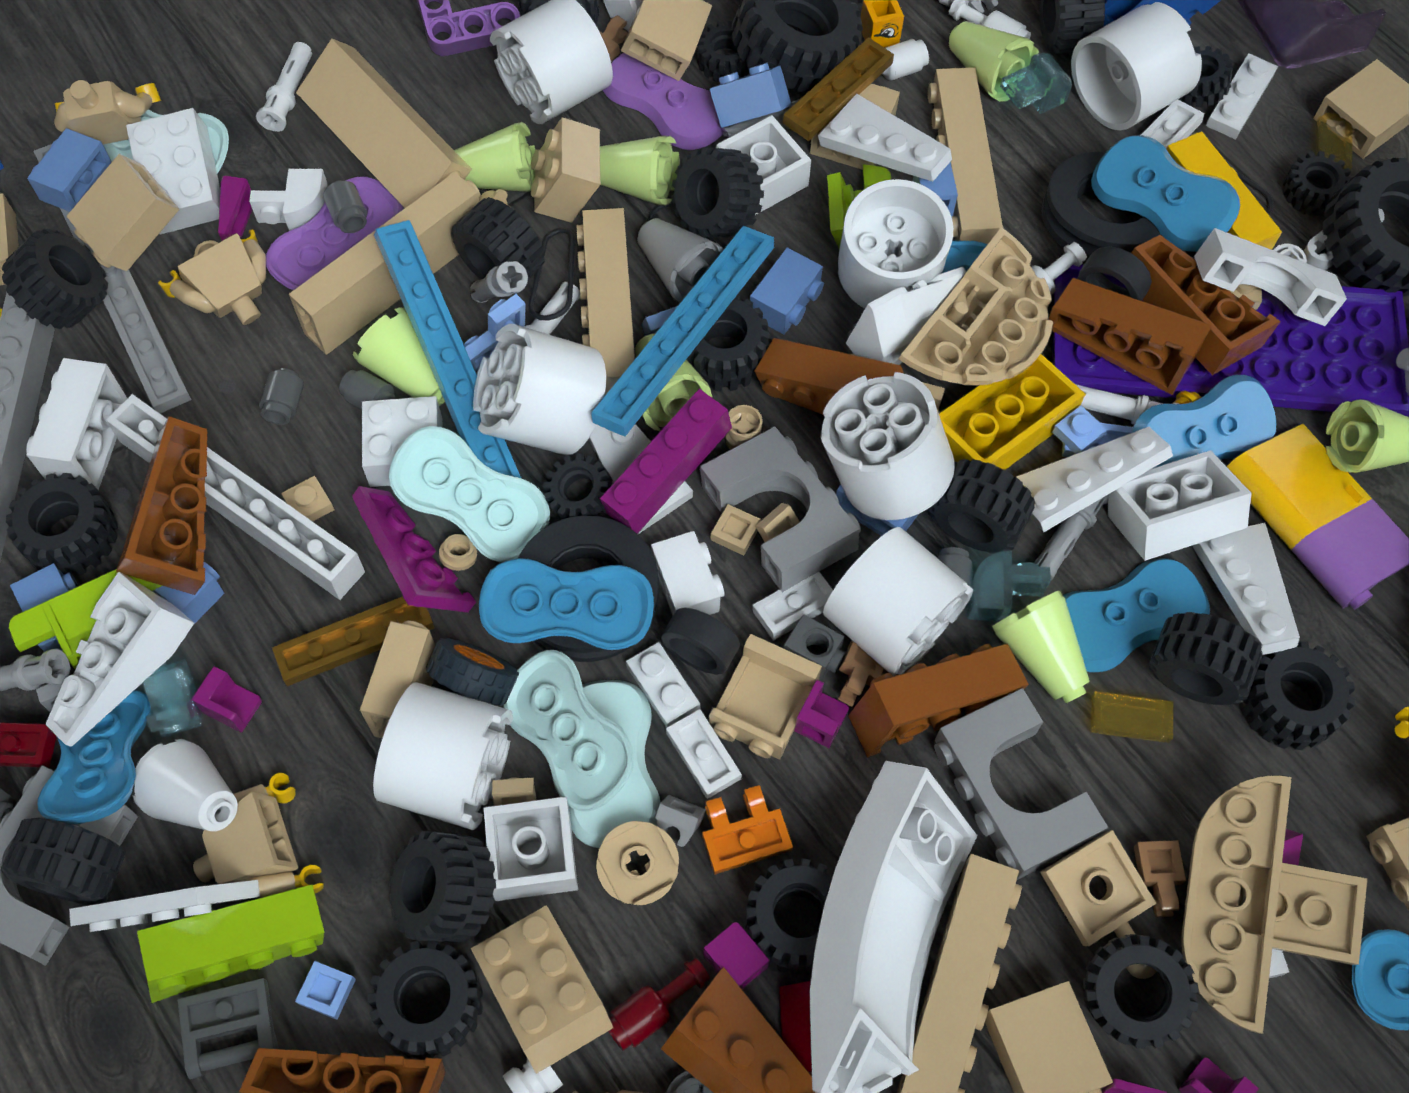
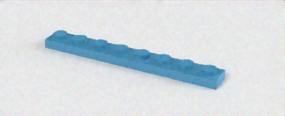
(682, 332)
(440, 341)

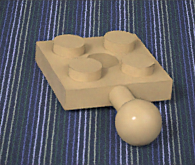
(1124, 897)

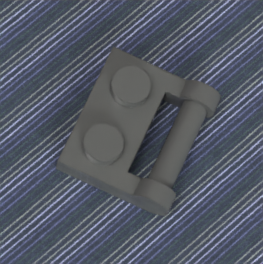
(222, 1014)

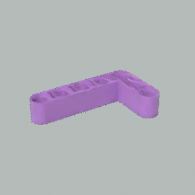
(456, 23)

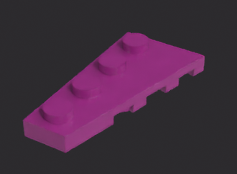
(408, 554)

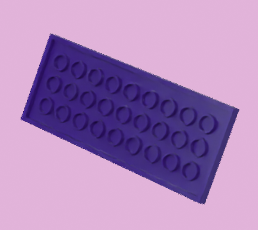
(1298, 364)

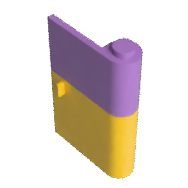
(1322, 515)

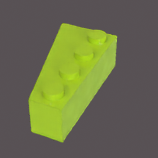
(229, 941)

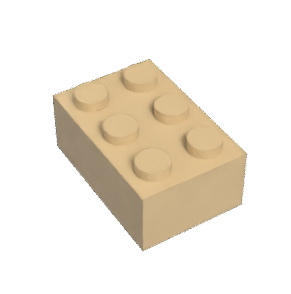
(542, 989)

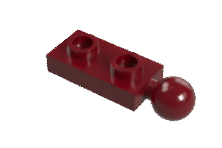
(26, 745)

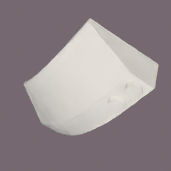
(881, 930)

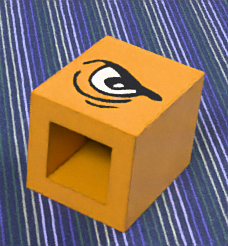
(882, 21)

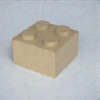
(566, 170)

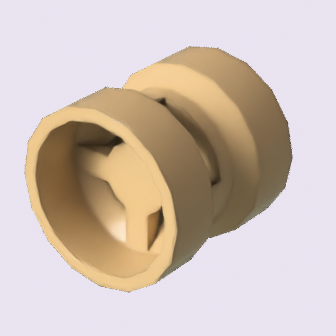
(745, 423)

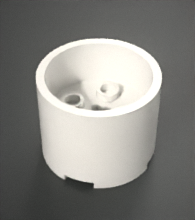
(552, 58)
(1135, 66)
(893, 239)
(539, 390)
(888, 446)
(897, 601)
(441, 755)

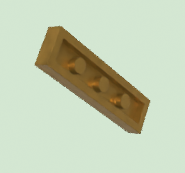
(838, 88)
(344, 640)

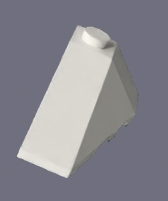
(898, 316)
(127, 644)

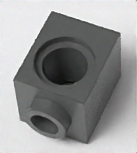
(811, 632)

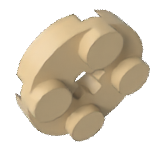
(614, 856)

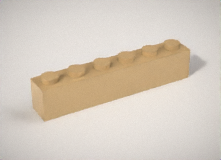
(963, 130)
(606, 290)
(961, 977)

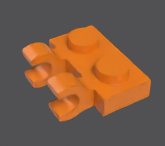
(745, 840)

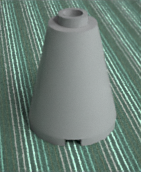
(677, 255)

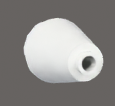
(183, 787)

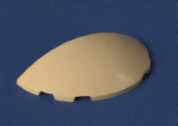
(989, 322)

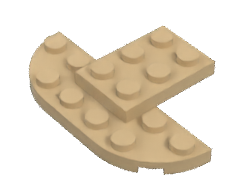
(1251, 902)

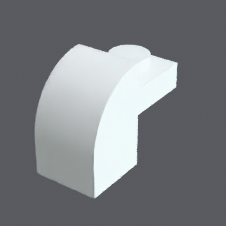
(296, 204)

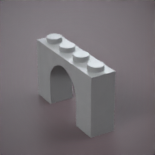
(773, 464)
(1021, 838)
(20, 924)

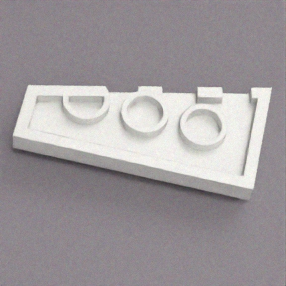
(884, 139)
(618, 454)
(1090, 475)
(1252, 585)
(161, 905)

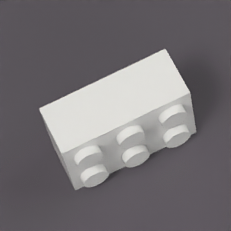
(181, 160)
(73, 422)
(1180, 505)

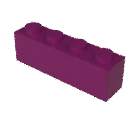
(667, 461)

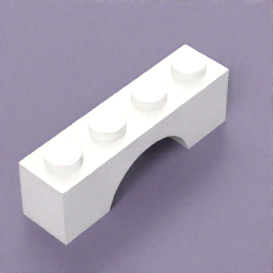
(1300, 286)

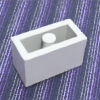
(686, 574)

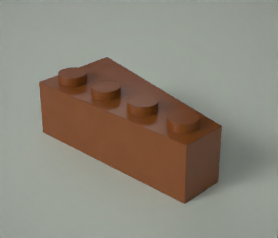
(1180, 289)
(1129, 332)
(813, 374)
(168, 522)
(934, 695)
(733, 1045)
(345, 1073)

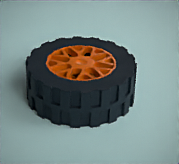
(472, 671)

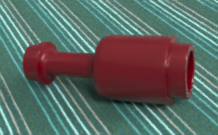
(648, 1008)

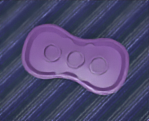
(672, 105)
(318, 242)

